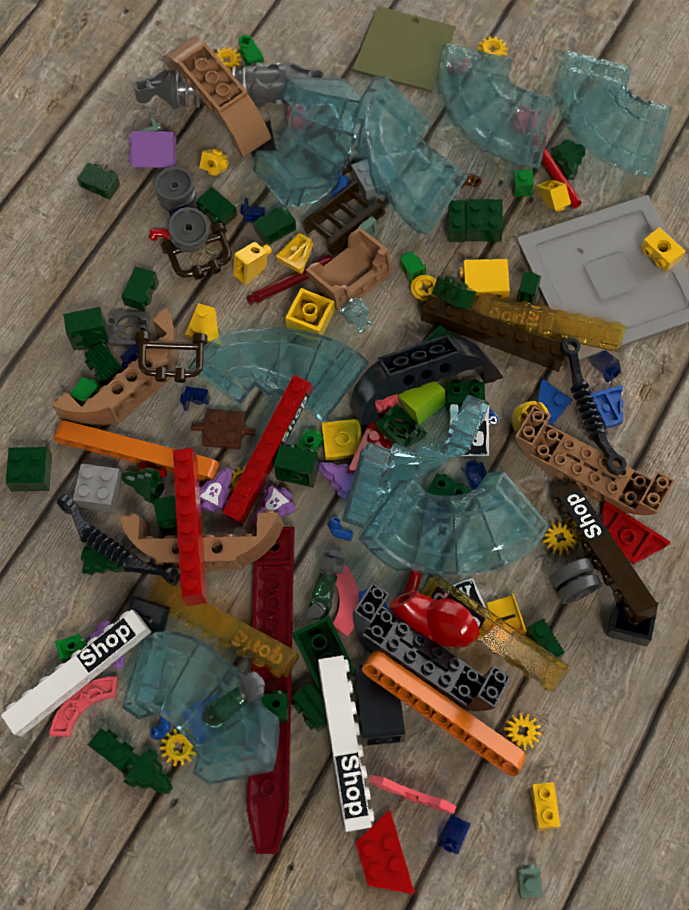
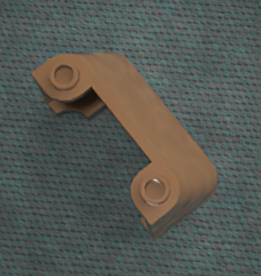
(353, 270)

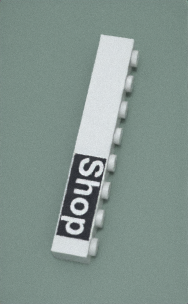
(75, 673)
(344, 743)

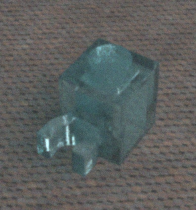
(355, 313)

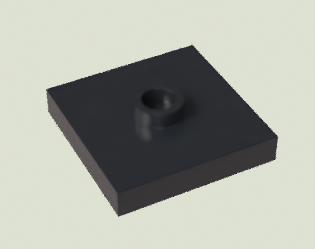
(152, 613)

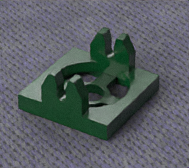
(395, 437)

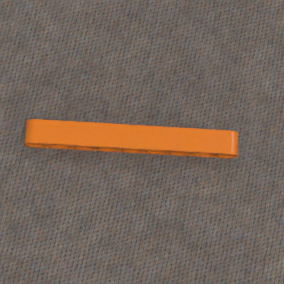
(126, 448)
(444, 713)

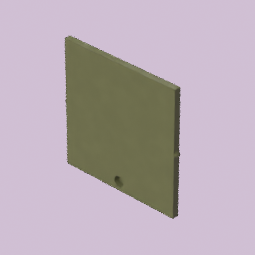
(403, 48)

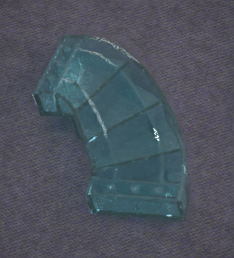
(491, 108)
(607, 116)
(315, 141)
(399, 161)
(270, 360)
(383, 468)
(454, 532)
(177, 680)

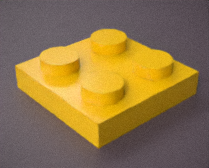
(341, 438)

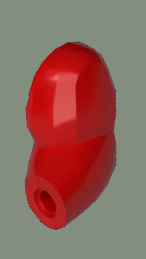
(439, 620)

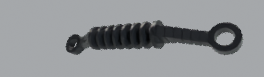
(588, 409)
(112, 550)

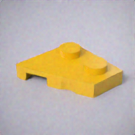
(203, 321)

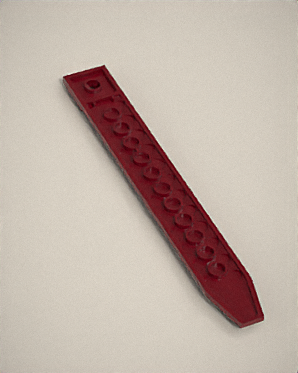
(273, 615)

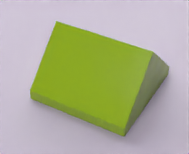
(423, 401)

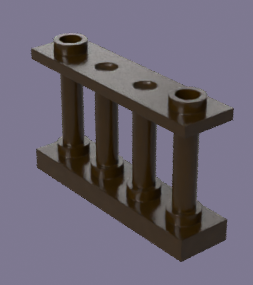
(340, 239)

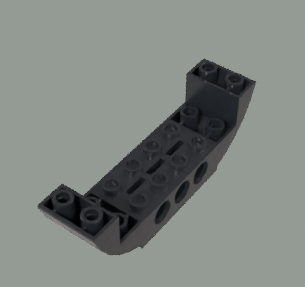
(417, 367)
(425, 658)

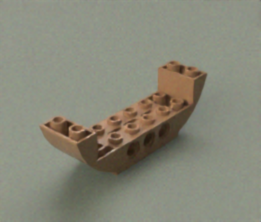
(220, 93)
(127, 388)
(576, 461)
(219, 552)

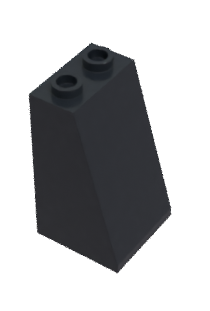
(379, 712)

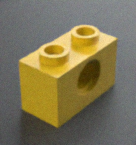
(658, 241)
(545, 806)

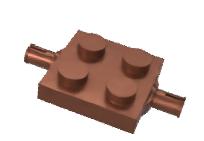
(223, 429)

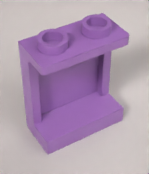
(152, 149)

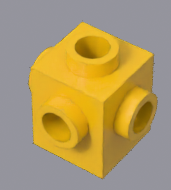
(214, 161)

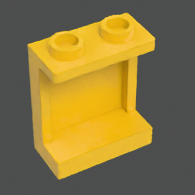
(487, 276)

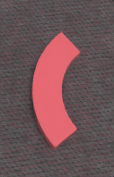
(349, 600)
(73, 707)
(412, 795)

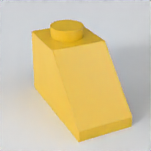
(553, 194)

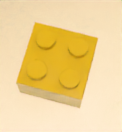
(310, 312)

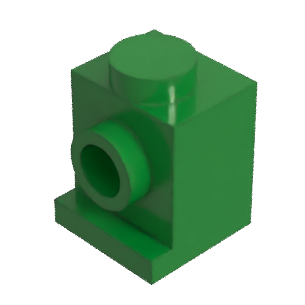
(412, 266)
(314, 436)
(63, 646)

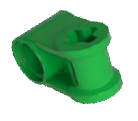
(249, 50)

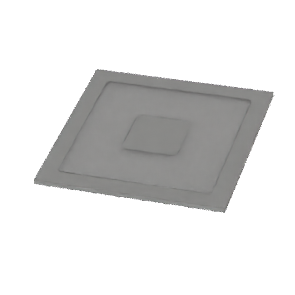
(601, 272)

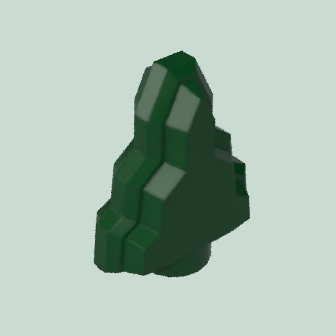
(569, 157)
(145, 483)
(97, 563)
(147, 773)

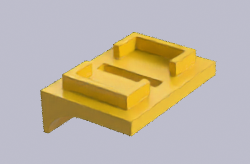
(506, 607)

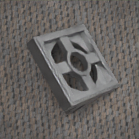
(117, 316)

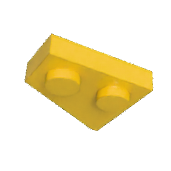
(296, 253)

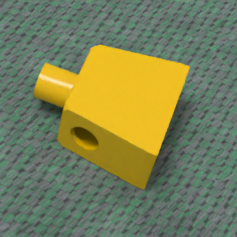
(250, 262)

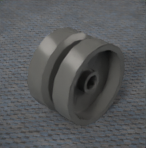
(175, 188)
(189, 219)
(576, 581)

